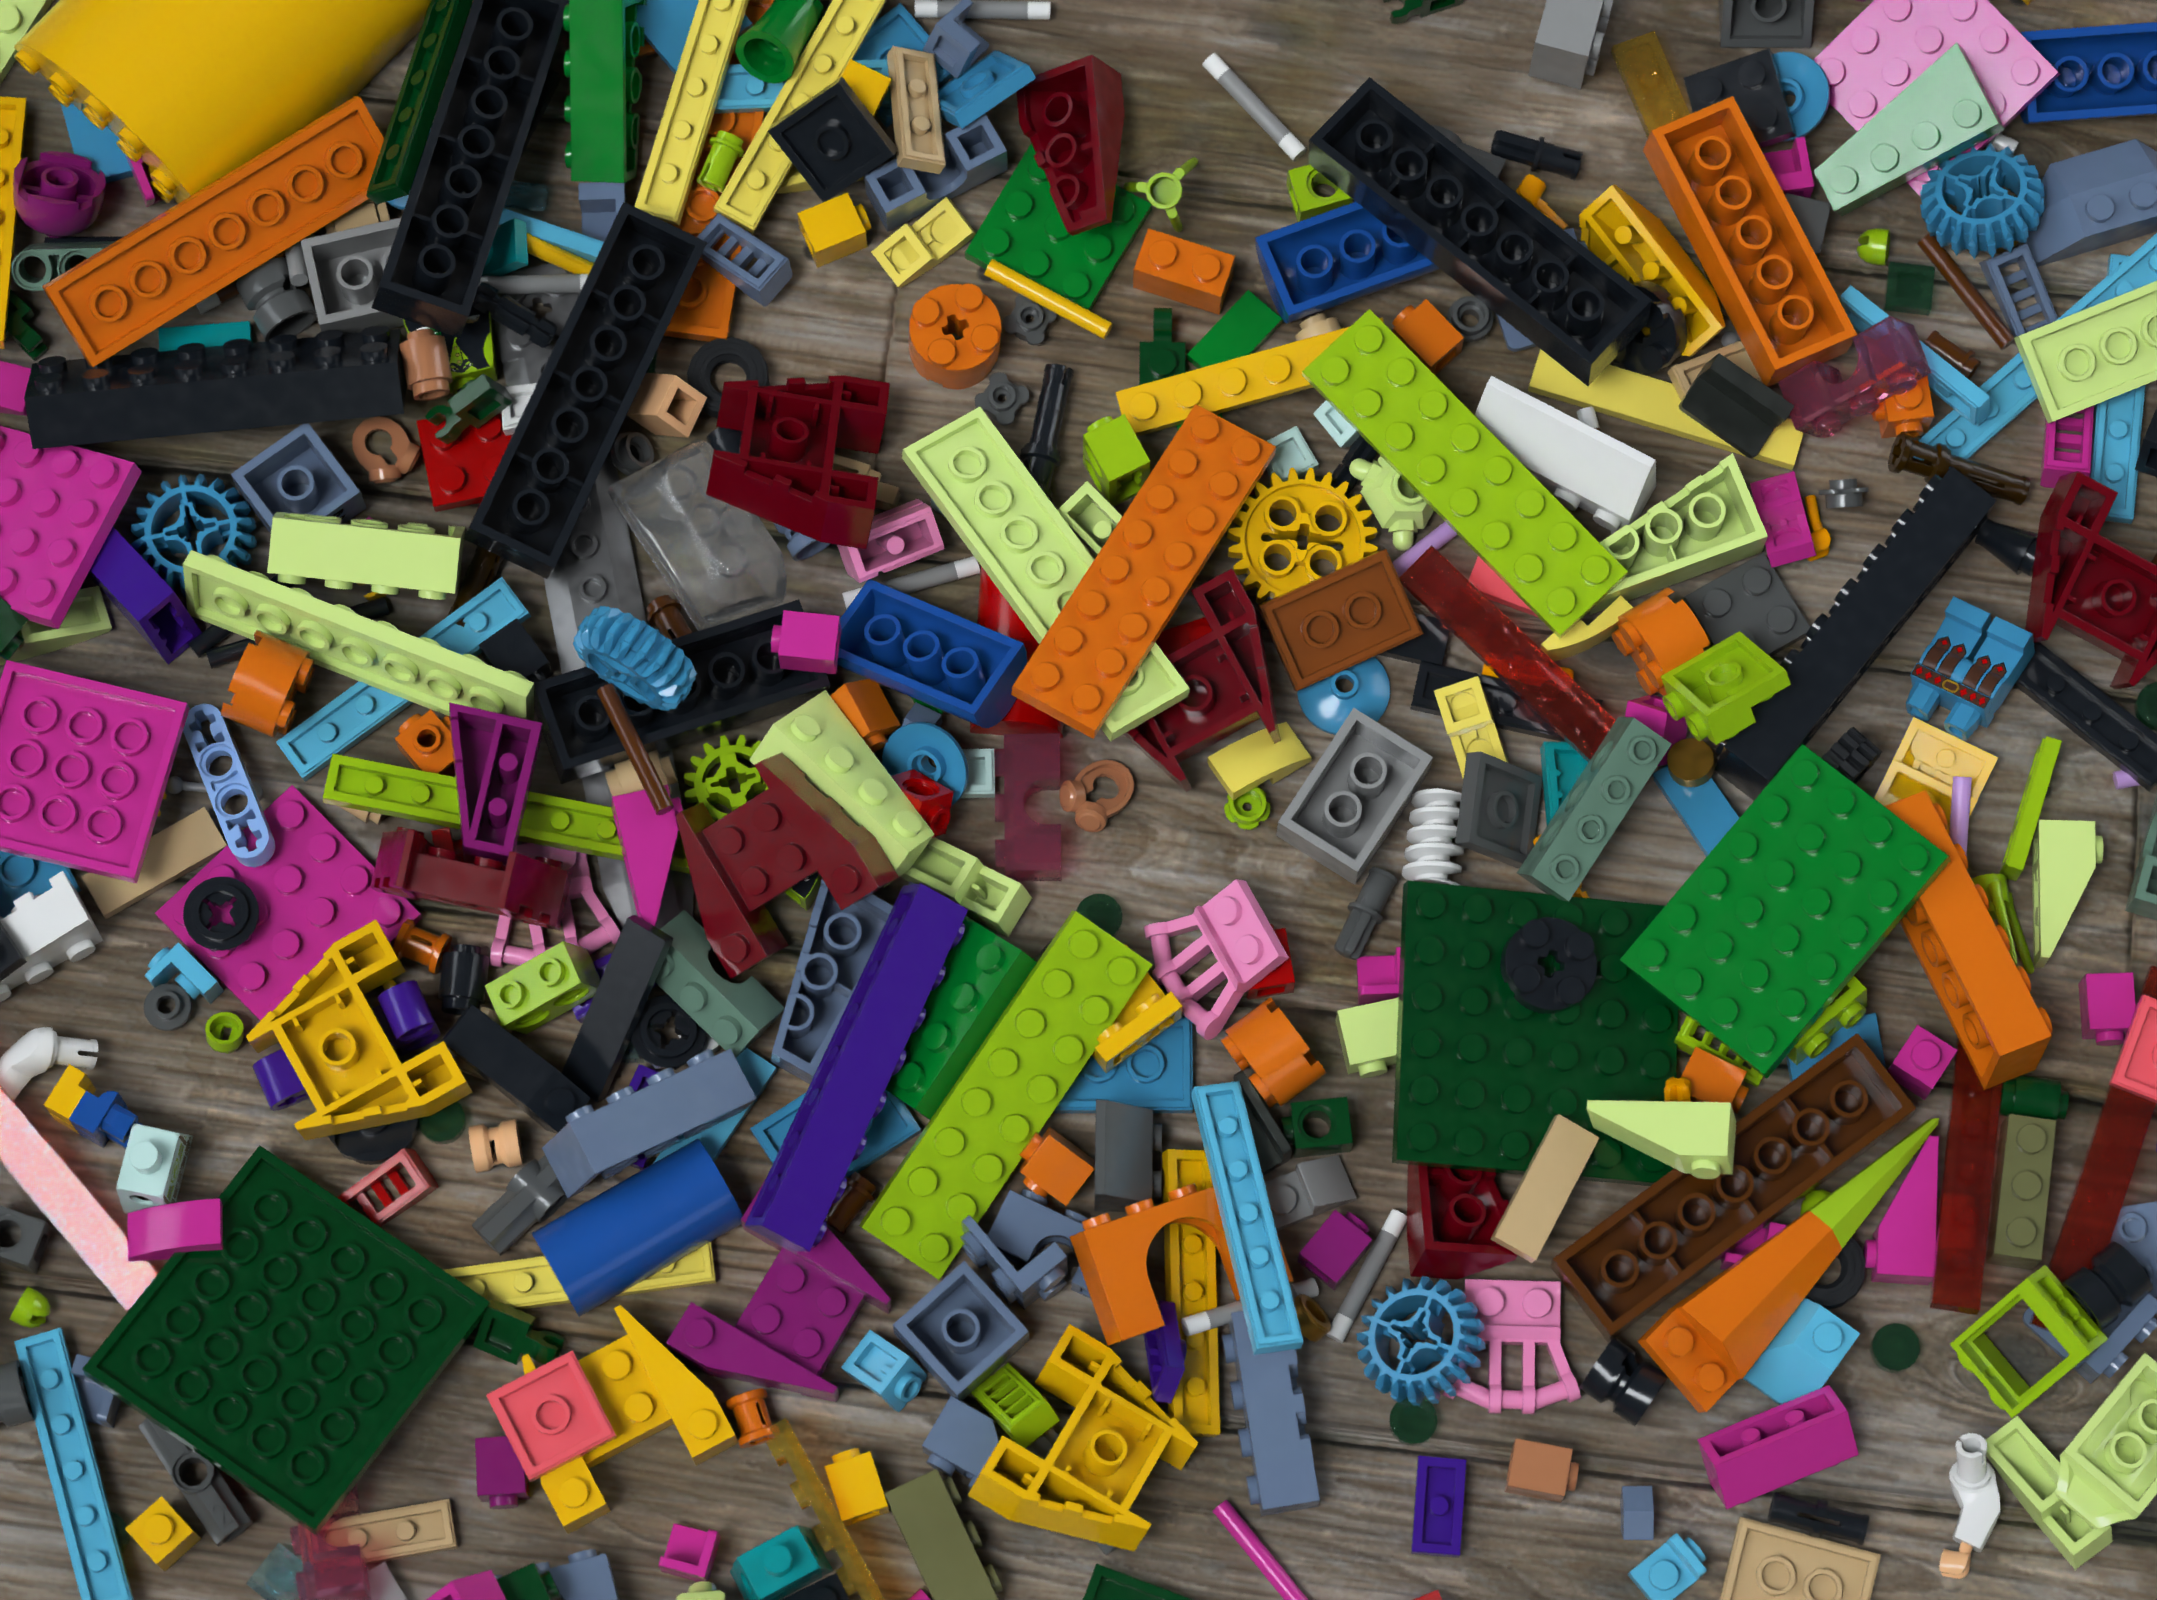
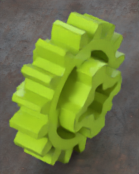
(716, 788)

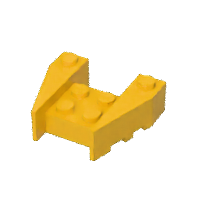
(344, 1050)
(641, 1394)
(1097, 1458)

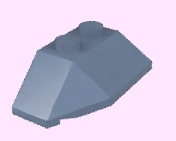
(2096, 201)

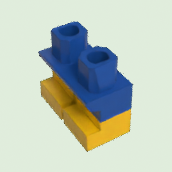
(86, 1114)

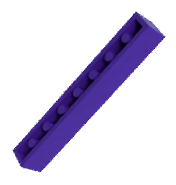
(857, 1068)

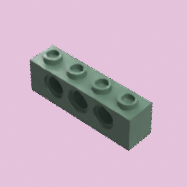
(1594, 808)

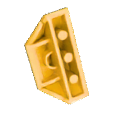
(1644, 250)

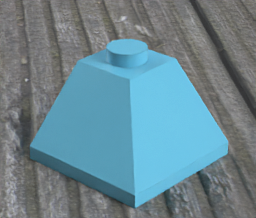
(1802, 1353)

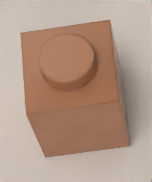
(1541, 1471)

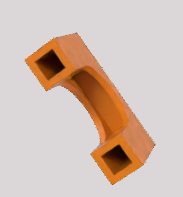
(1116, 1254)

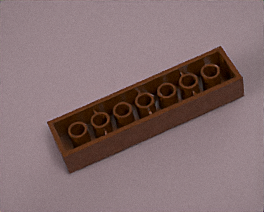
(1691, 1222)

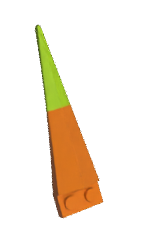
(1733, 1318)

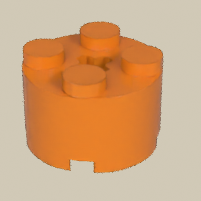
(933, 347)
(1659, 638)
(267, 684)
(1274, 1052)

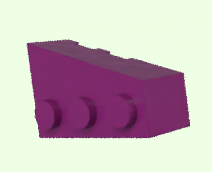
(493, 778)

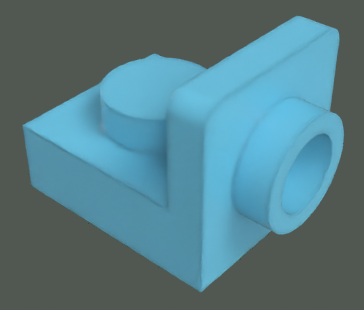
(192, 975)
(885, 1370)
(1669, 1569)

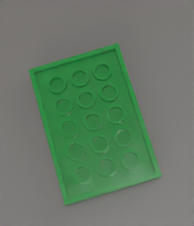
(1785, 910)

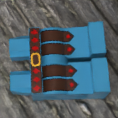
(1968, 668)

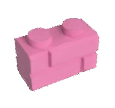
(894, 541)

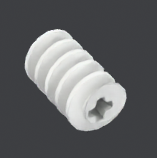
(1433, 837)

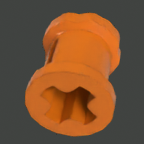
(421, 946)
(751, 1417)

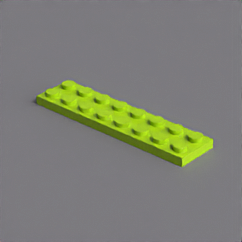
(1464, 473)
(1005, 1094)

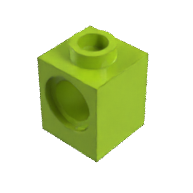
(1304, 200)

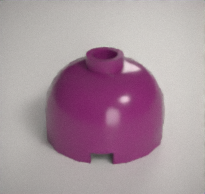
(58, 193)

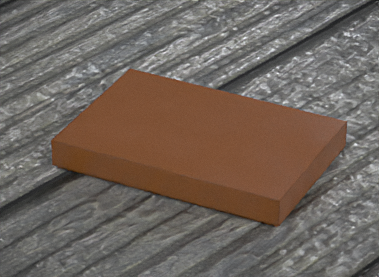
(1340, 619)

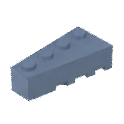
(825, 978)
(647, 1119)
(1274, 1424)

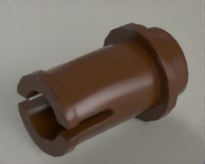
(1954, 355)
(666, 616)
(854, 1198)

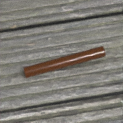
(1966, 291)
(635, 749)

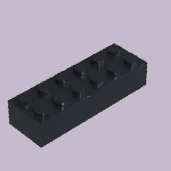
(733, 687)

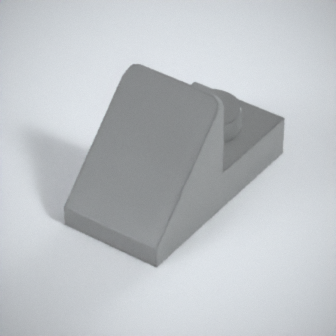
(1309, 1191)

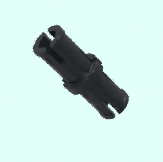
(1851, 1525)

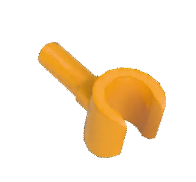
(1531, 190)
(1820, 535)

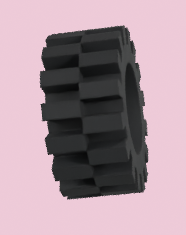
(1852, 755)

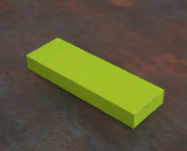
(2030, 808)

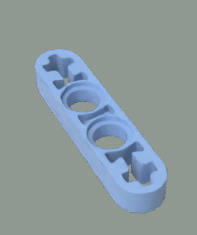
(225, 786)

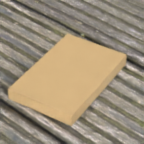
(1790, 1565)

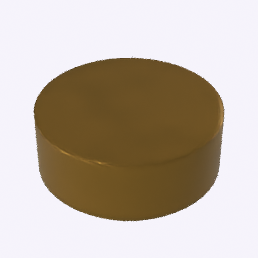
(1690, 762)
(1311, 1318)

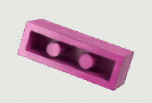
(1778, 1447)

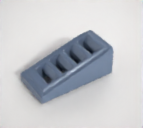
(764, 278)
(2036, 287)

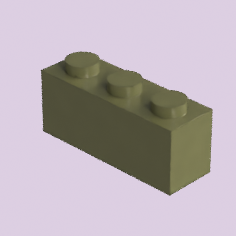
(2021, 1192)
(940, 1541)

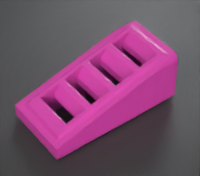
(2062, 463)

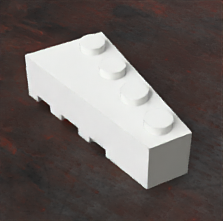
(48, 932)

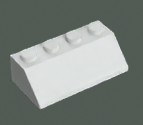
(1569, 456)

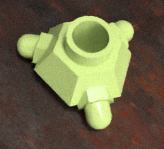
(1391, 500)

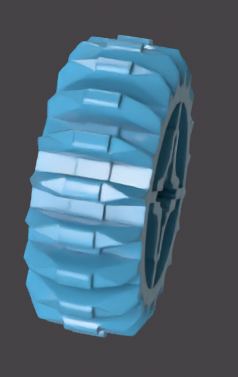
(1989, 213)
(211, 530)
(634, 658)
(1431, 1304)

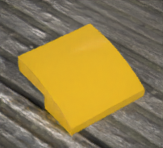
(1928, 762)

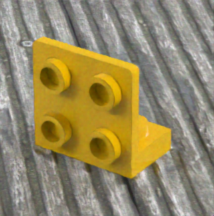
(1139, 1022)

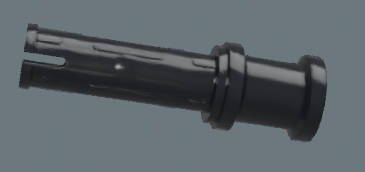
(1041, 453)

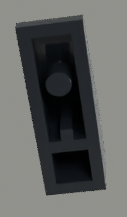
(515, 1069)

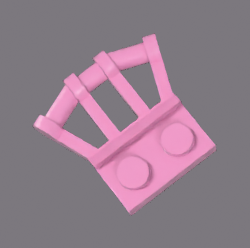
(580, 886)
(1240, 941)
(1525, 1316)

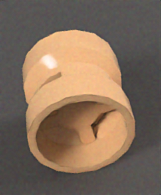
(506, 1141)

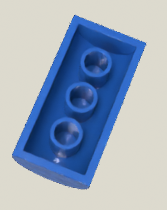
(2101, 73)
(1334, 261)
(930, 654)
(638, 1227)

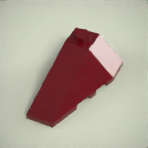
(1076, 131)
(1453, 1222)

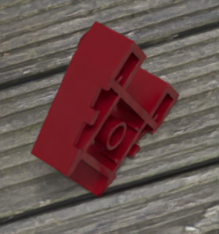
(790, 452)
(2091, 581)
(1225, 682)
(769, 850)
(523, 889)

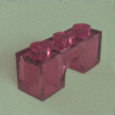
(1886, 366)
(1028, 766)
(328, 1569)

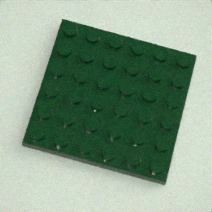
(1488, 1074)
(289, 1343)

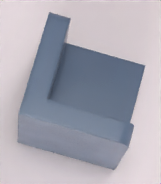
(954, 42)
(600, 206)
(98, 1403)

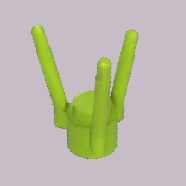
(1165, 190)
(2002, 908)

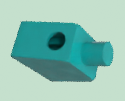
(780, 1565)

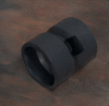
(2113, 1281)
(1624, 1381)

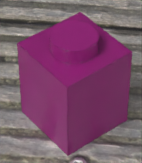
(1336, 1248)
(499, 1473)

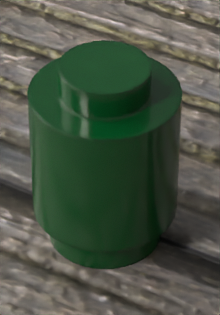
(2034, 1098)

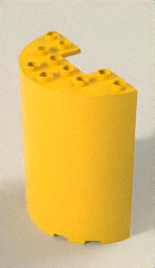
(211, 79)

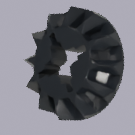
(221, 892)
(647, 1042)

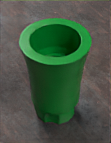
(777, 39)

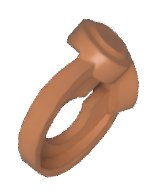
(375, 465)
(1094, 815)

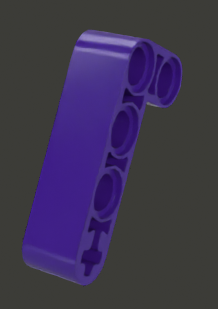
(403, 1018)

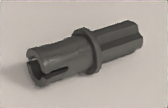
(1365, 913)

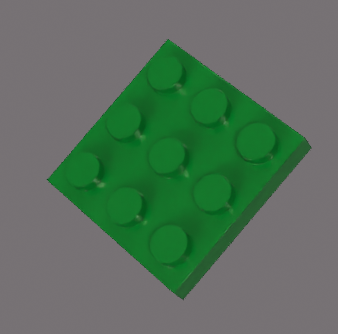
(1032, 240)

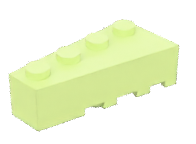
(1687, 534)
(365, 554)
(846, 769)

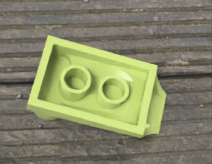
(2112, 1460)

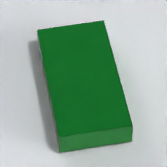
(1236, 333)

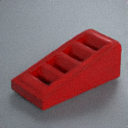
(409, 1196)

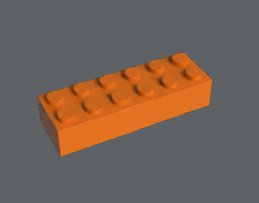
(1749, 241)
(1971, 960)

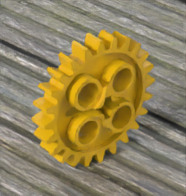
(1306, 502)

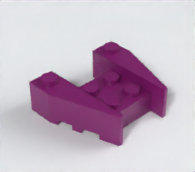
(789, 1322)

